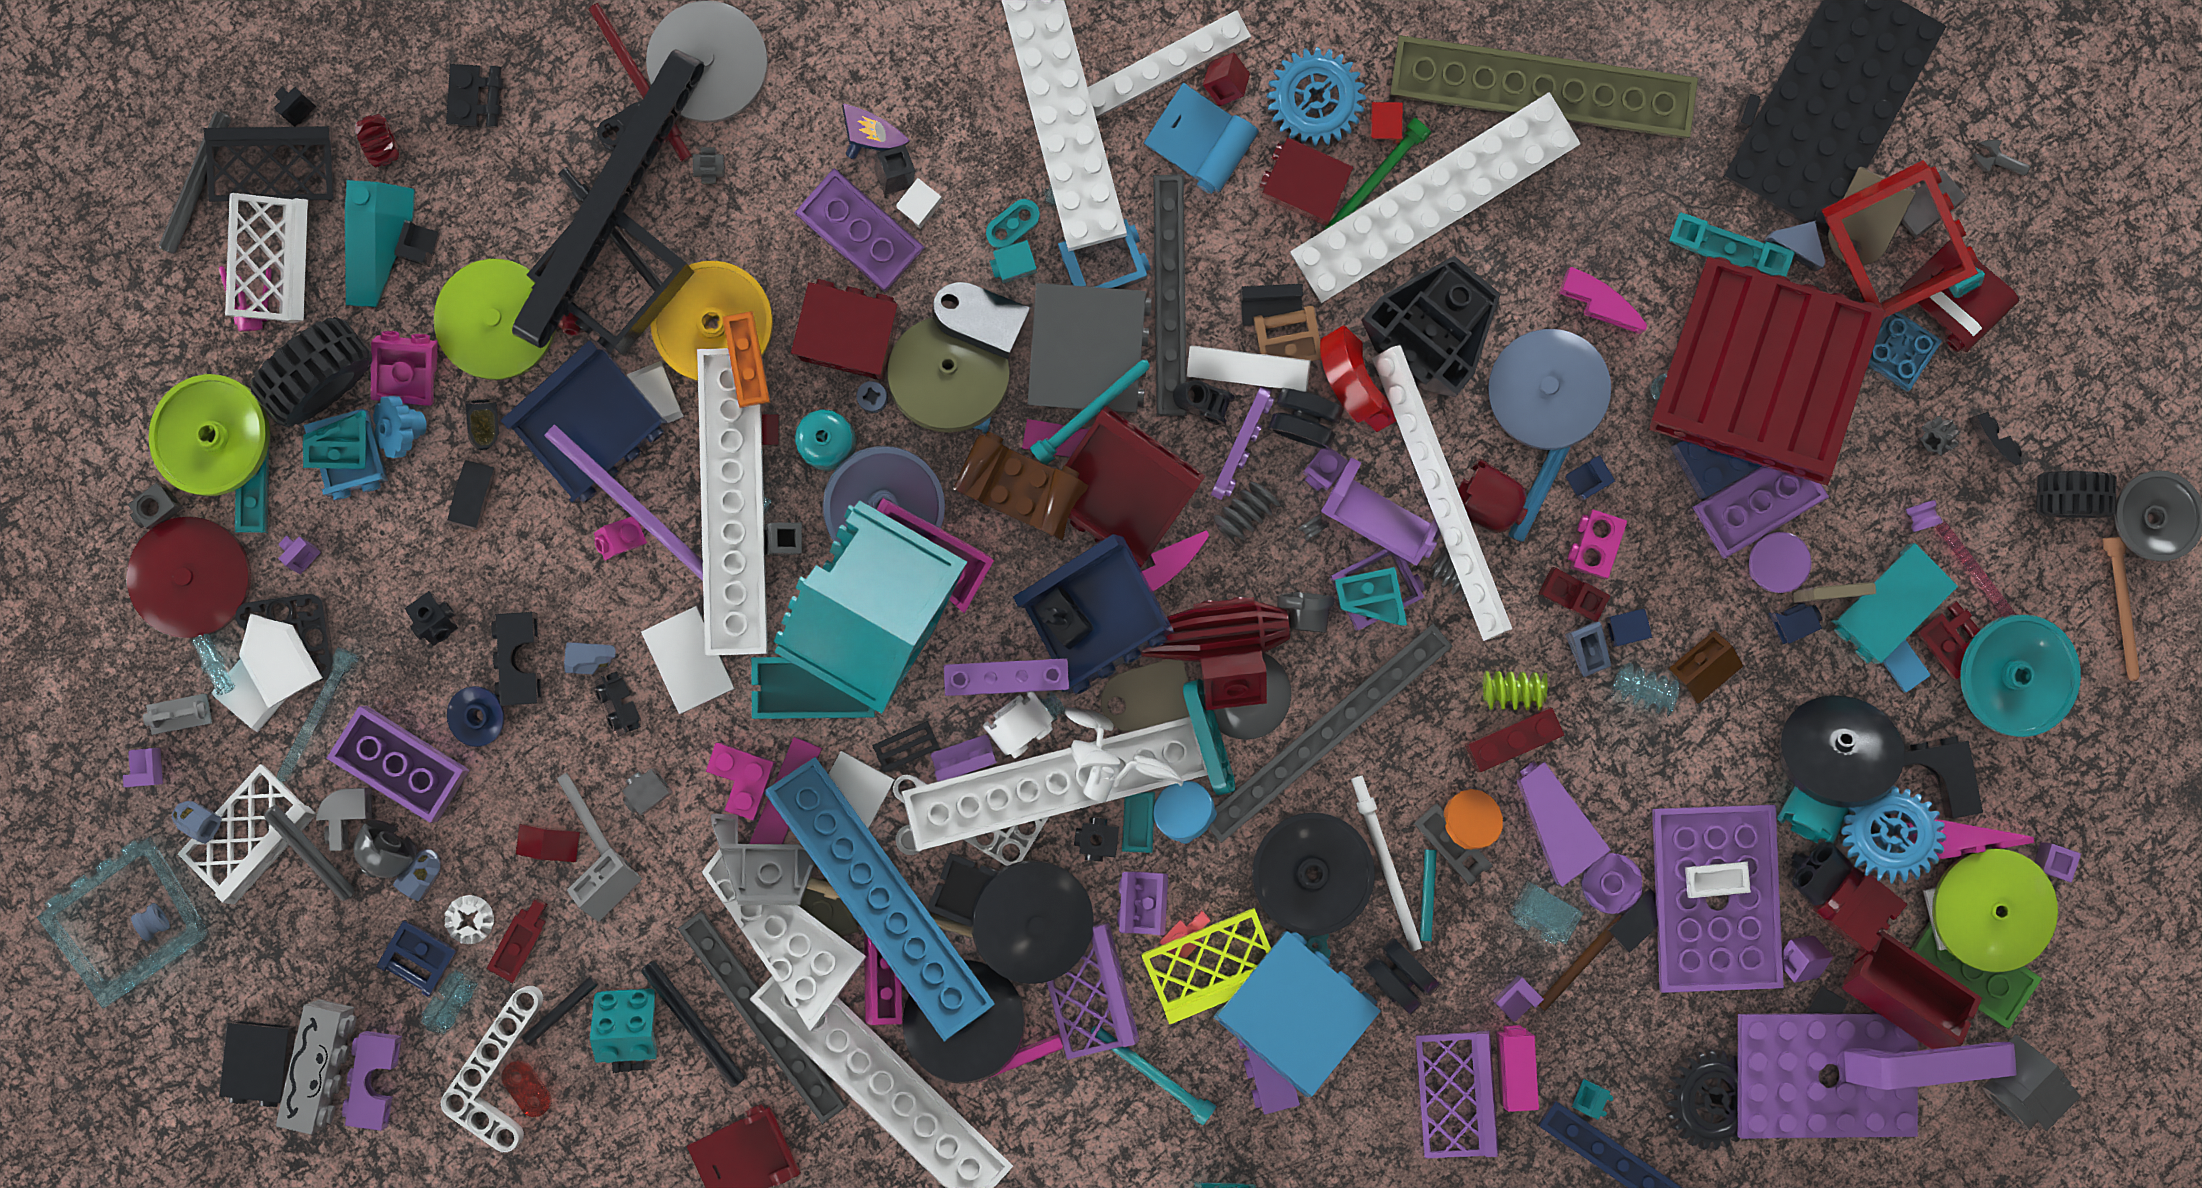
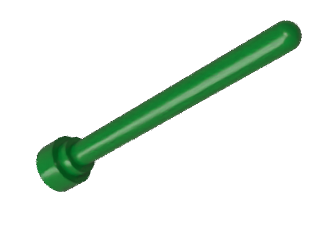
(1415, 133)

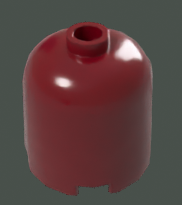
(1493, 498)

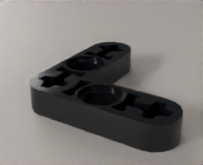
(305, 623)

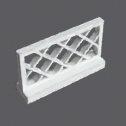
(292, 258)
(258, 856)

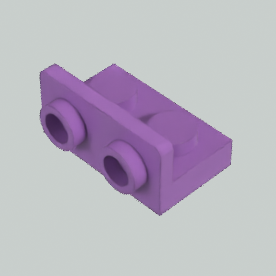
(963, 758)

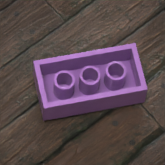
(398, 764)

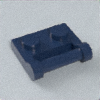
(422, 950)

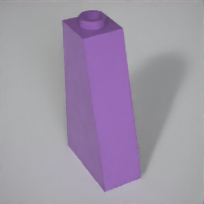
(1561, 827)

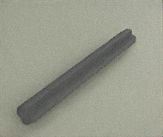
(190, 191)

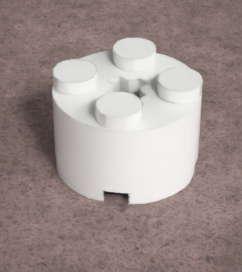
(1019, 723)

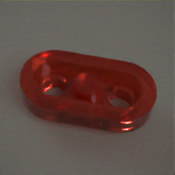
(528, 1087)

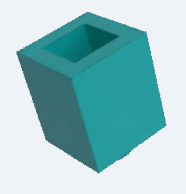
(1013, 262)

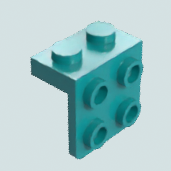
(623, 1026)

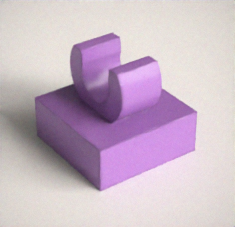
(297, 553)

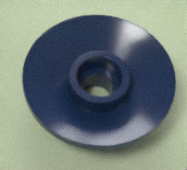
(463, 716)

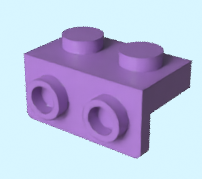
(1143, 902)

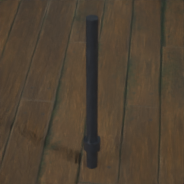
(579, 193)

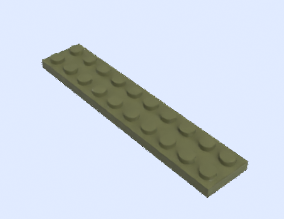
(1512, 80)

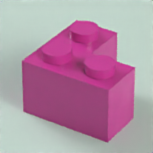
(750, 777)

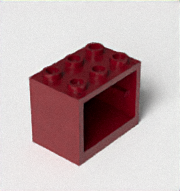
(846, 330)

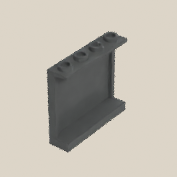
(1086, 344)

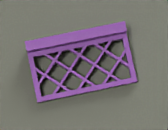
(1115, 993)
(1484, 1095)

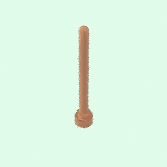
(2116, 549)

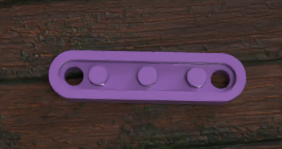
(1237, 455)

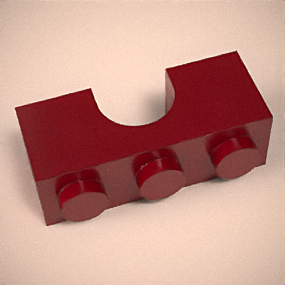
(1514, 739)

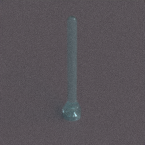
(343, 662)

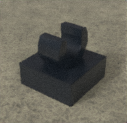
(293, 105)

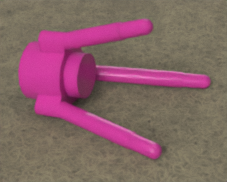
(247, 324)

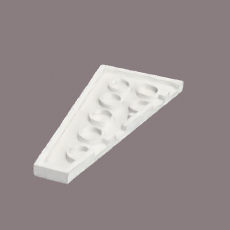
(795, 947)

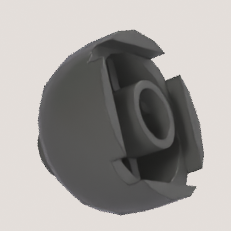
(381, 851)

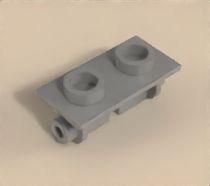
(178, 714)

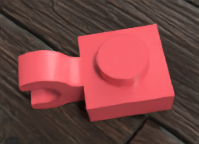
(1181, 929)

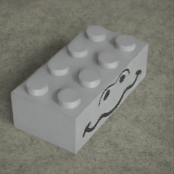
(316, 1066)

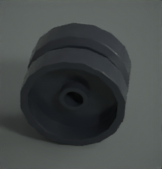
(1307, 414)
(1401, 976)

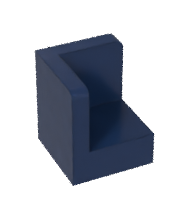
(1589, 478)
(1628, 627)

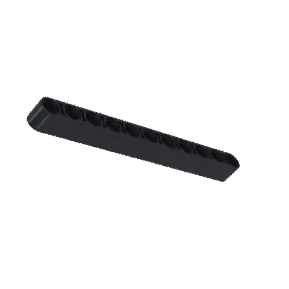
(608, 198)

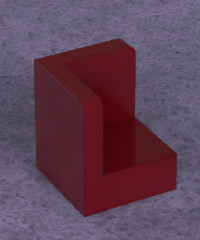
(1226, 79)

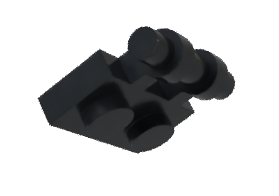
(465, 95)

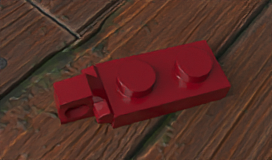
(518, 942)

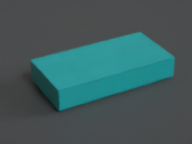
(1138, 822)

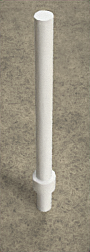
(1367, 807)

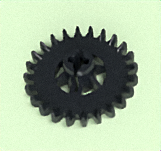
(1692, 1095)

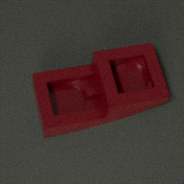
(1574, 594)

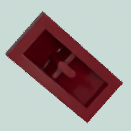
(547, 843)

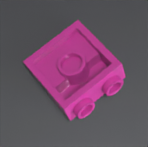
(403, 367)

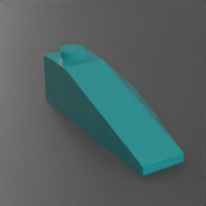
(372, 231)

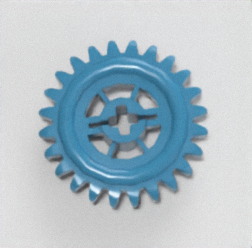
(1336, 75)
(1886, 858)

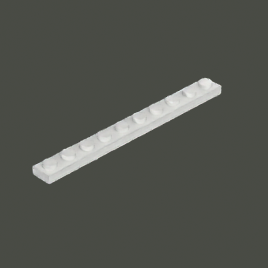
(1442, 493)

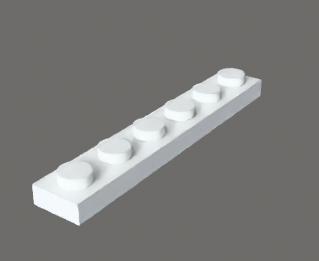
(1168, 63)

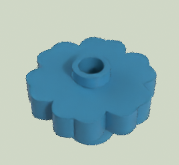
(397, 426)

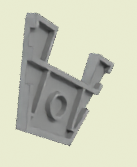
(762, 871)

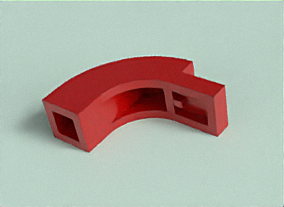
(1350, 381)

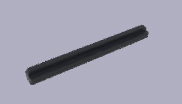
(692, 1024)

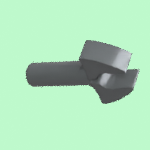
(1998, 159)

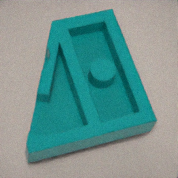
(1372, 595)

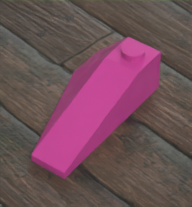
(1973, 839)

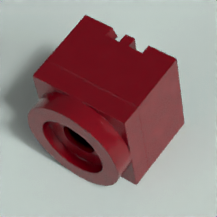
(1860, 909)

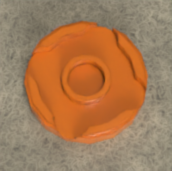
(1473, 819)

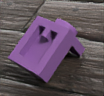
(1324, 469)

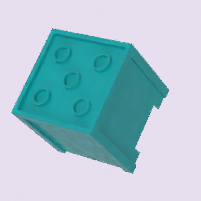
(870, 607)

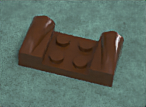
(1019, 485)

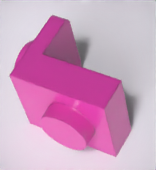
(619, 537)

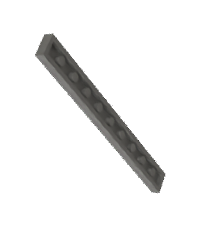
(1328, 731)

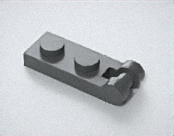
(1432, 826)

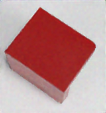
(1386, 121)

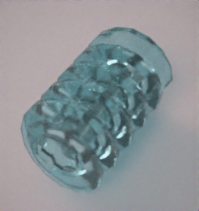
(1646, 688)

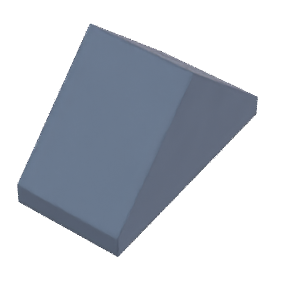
(1803, 241)
(1589, 648)

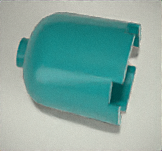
(831, 452)
(1812, 818)

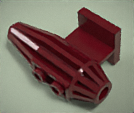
(1229, 644)

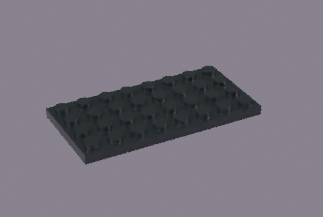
(1833, 104)

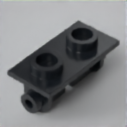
(618, 715)

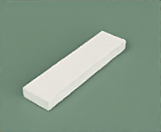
(1248, 368)

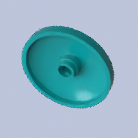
(2020, 675)

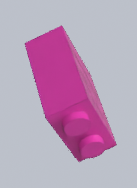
(1517, 1068)

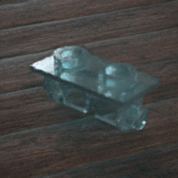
(441, 1015)

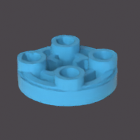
(1184, 811)

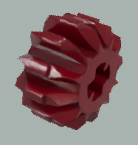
(377, 140)

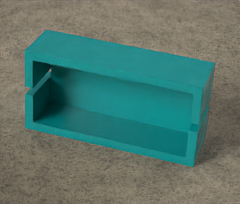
(796, 693)

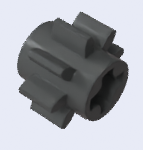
(708, 165)
(1940, 435)

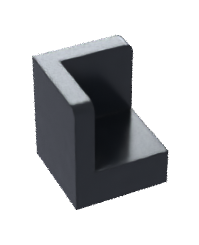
(894, 169)
(416, 244)

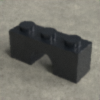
(513, 632)

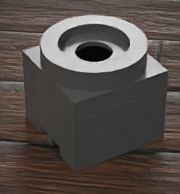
(2035, 1093)

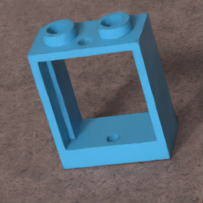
(1140, 262)

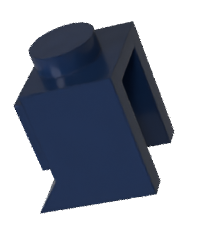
(1796, 622)

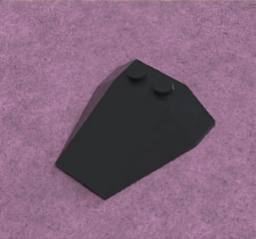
(1438, 323)

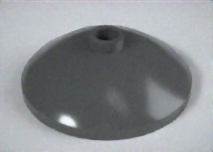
(2175, 512)
(1259, 719)

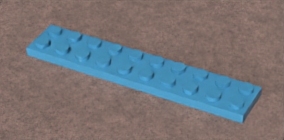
(879, 898)

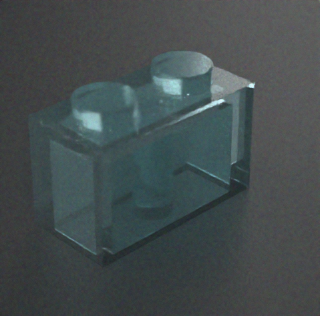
(1546, 913)

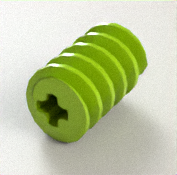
(1515, 690)

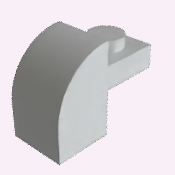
(338, 808)

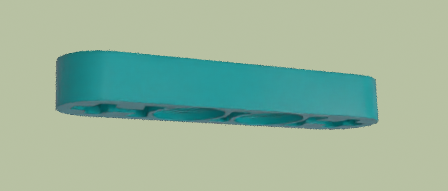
(1209, 738)

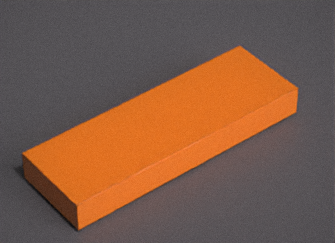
(746, 359)

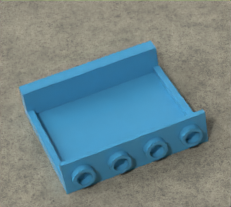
(1298, 1013)

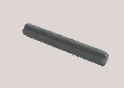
(309, 852)

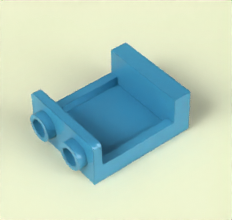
(341, 482)

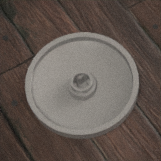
(730, 50)

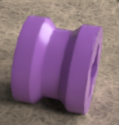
(1924, 515)

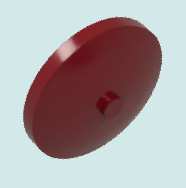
(188, 577)

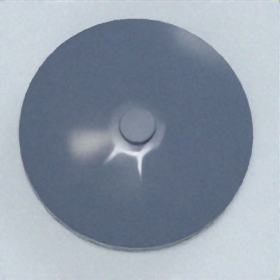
(1549, 389)
(880, 474)

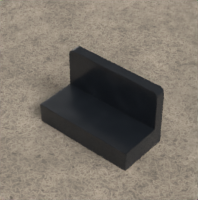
(1269, 301)

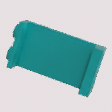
(1901, 603)

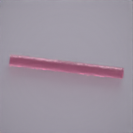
(1974, 569)

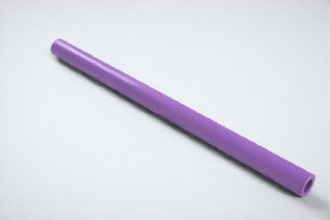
(625, 500)

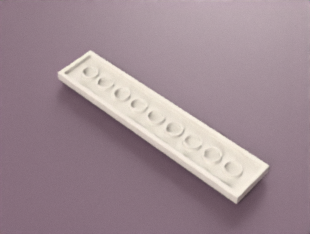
(1065, 122)
(1435, 197)
(731, 512)
(1043, 785)
(889, 1092)

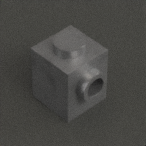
(645, 791)

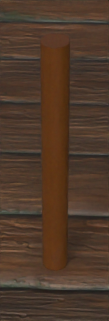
(1577, 967)

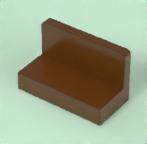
(1706, 666)

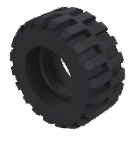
(311, 372)

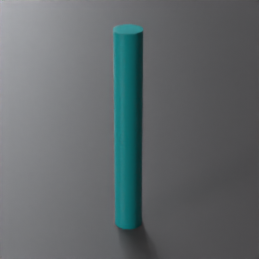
(1428, 895)

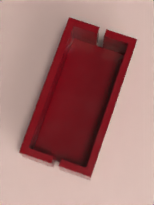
(1912, 993)

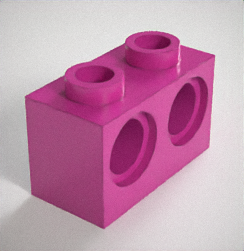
(1605, 547)

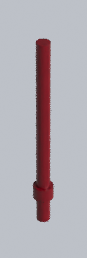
(635, 74)

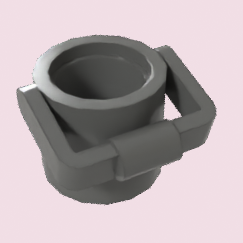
(1307, 610)

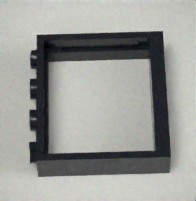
(652, 307)

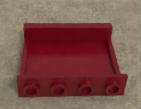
(1132, 484)

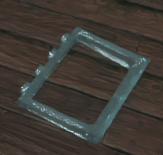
(109, 991)

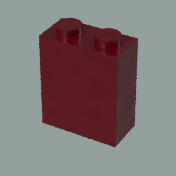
(1305, 181)

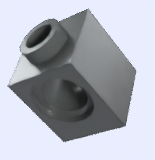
(167, 506)

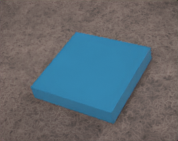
(1902, 350)

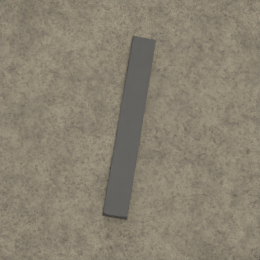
(1169, 291)
(739, 988)

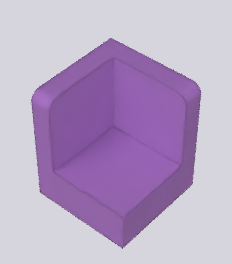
(144, 768)
(2057, 861)
(1805, 958)
(1517, 998)

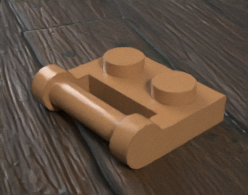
(1297, 345)

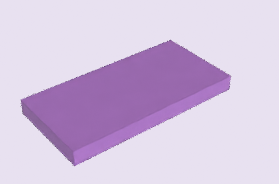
(859, 230)
(1755, 507)

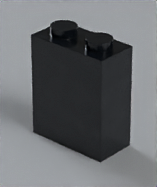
(256, 1062)

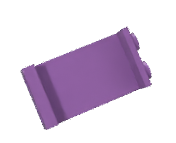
(1380, 518)

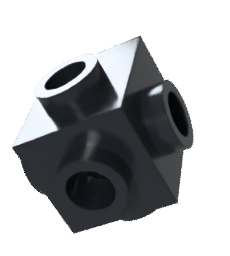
(431, 618)
(1109, 841)

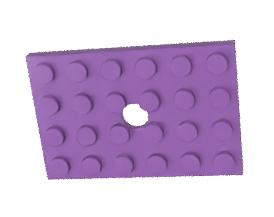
(1725, 946)
(1782, 1086)

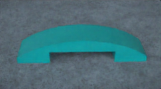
(1714, 242)

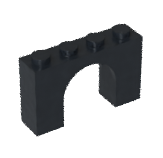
(1955, 774)

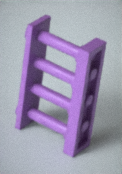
(1006, 677)

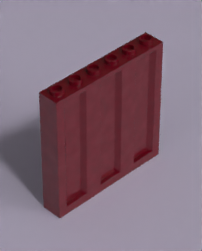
(1767, 370)

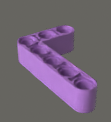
(1930, 1066)

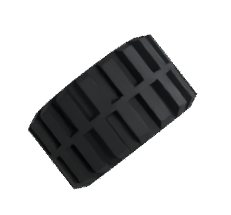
(2076, 494)

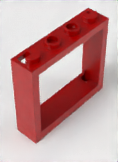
(1878, 192)

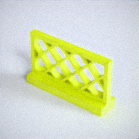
(1215, 992)

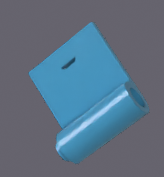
(1205, 140)

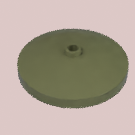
(942, 397)

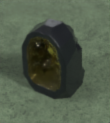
(482, 422)

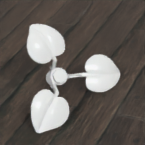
(1101, 776)

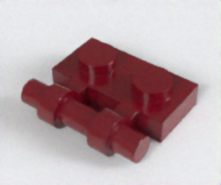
(1944, 640)

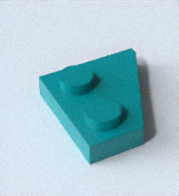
(337, 444)

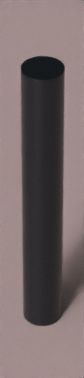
(560, 1010)

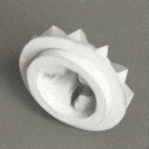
(484, 919)

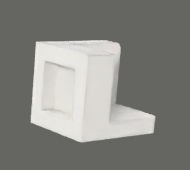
(919, 203)

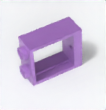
(1412, 582)

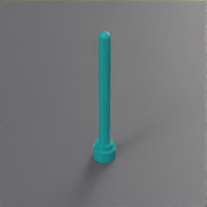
(1046, 449)
(1199, 1108)

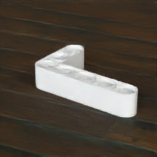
(1000, 839)
(488, 1067)

